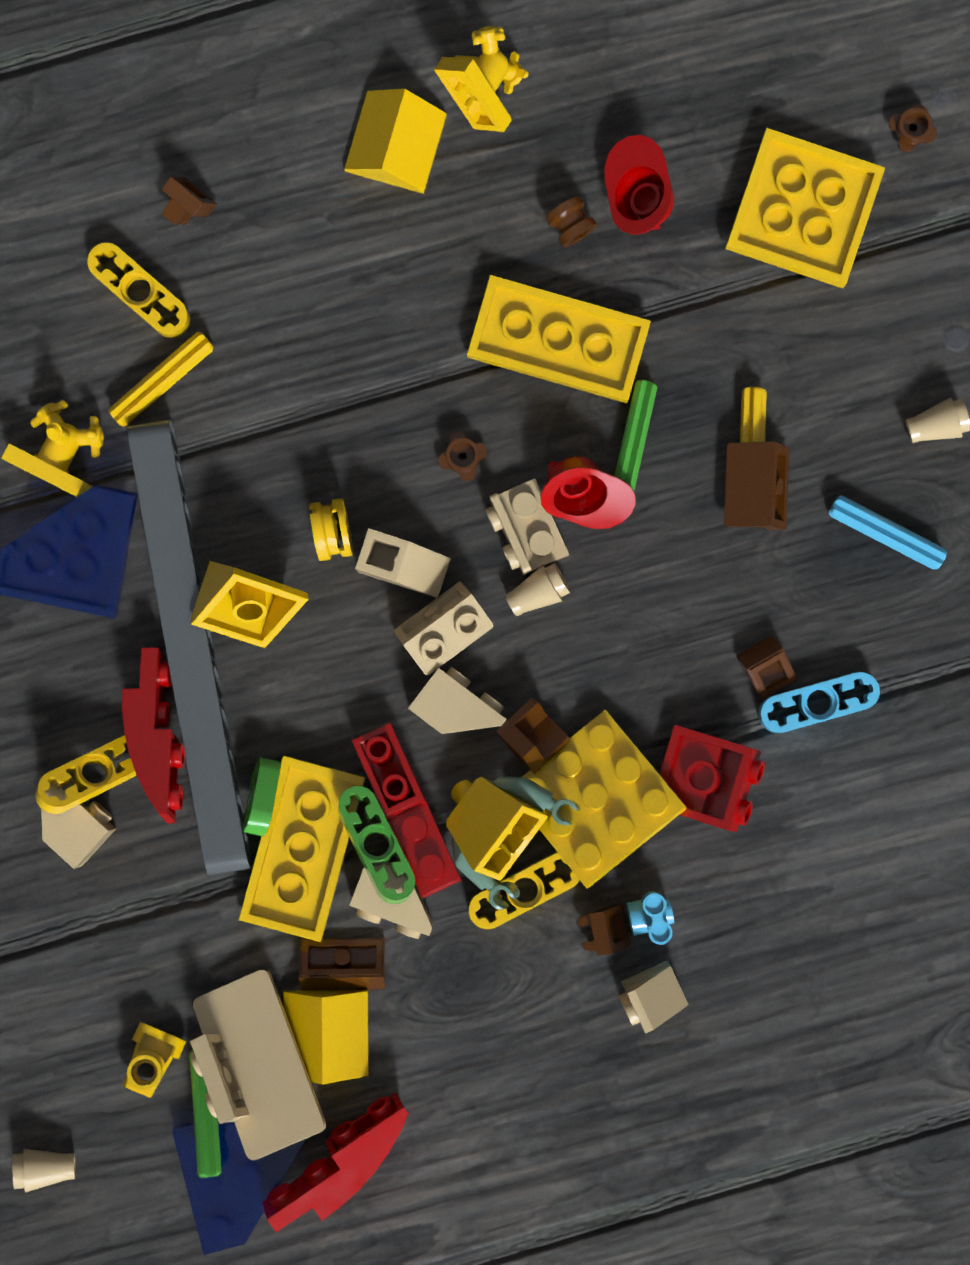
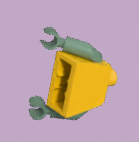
(495, 826)

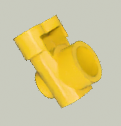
(153, 1048)

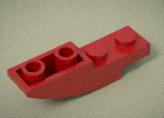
(152, 749)
(407, 810)
(355, 1153)

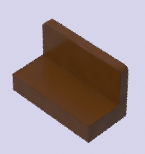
(756, 485)

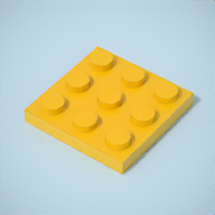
(805, 208)
(618, 798)

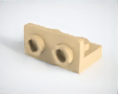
(527, 527)
(443, 628)

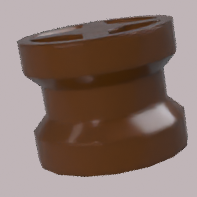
(571, 221)

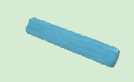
(887, 532)

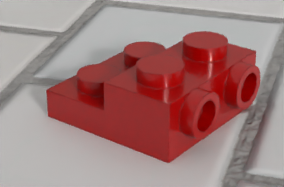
(712, 777)

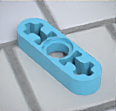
(851, 704)

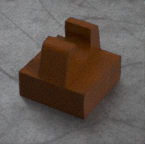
(185, 201)
(608, 930)

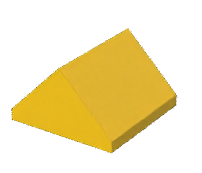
(396, 139)
(244, 605)
(330, 1032)

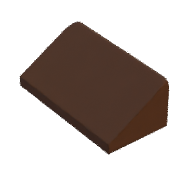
(342, 964)

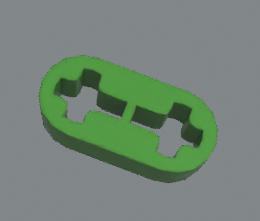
(261, 796)

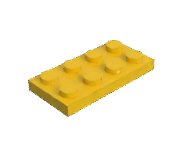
(558, 339)
(301, 851)

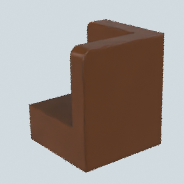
(533, 736)

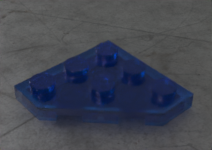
(74, 554)
(230, 1203)

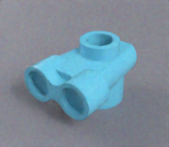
(651, 916)

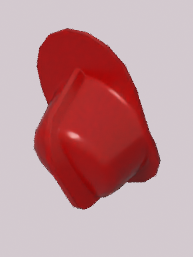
(638, 185)
(586, 494)

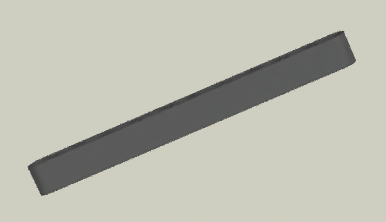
(189, 648)

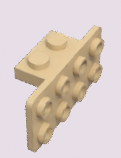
(254, 1066)

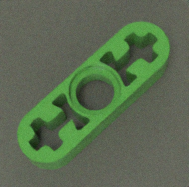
(352, 821)

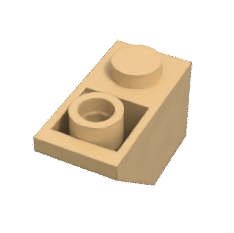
(402, 563)
(452, 707)
(78, 831)
(410, 916)
(652, 996)

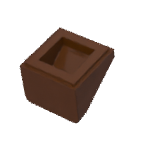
(767, 667)

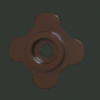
(917, 116)
(458, 445)

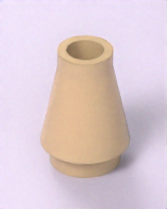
(939, 422)
(539, 590)
(41, 1168)

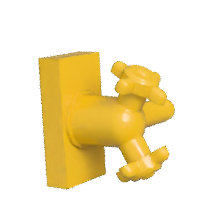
(475, 80)
(58, 449)

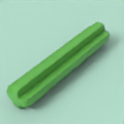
(636, 432)
(206, 1129)

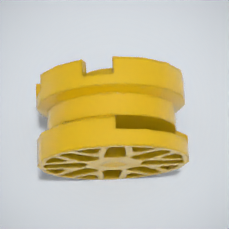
(326, 530)

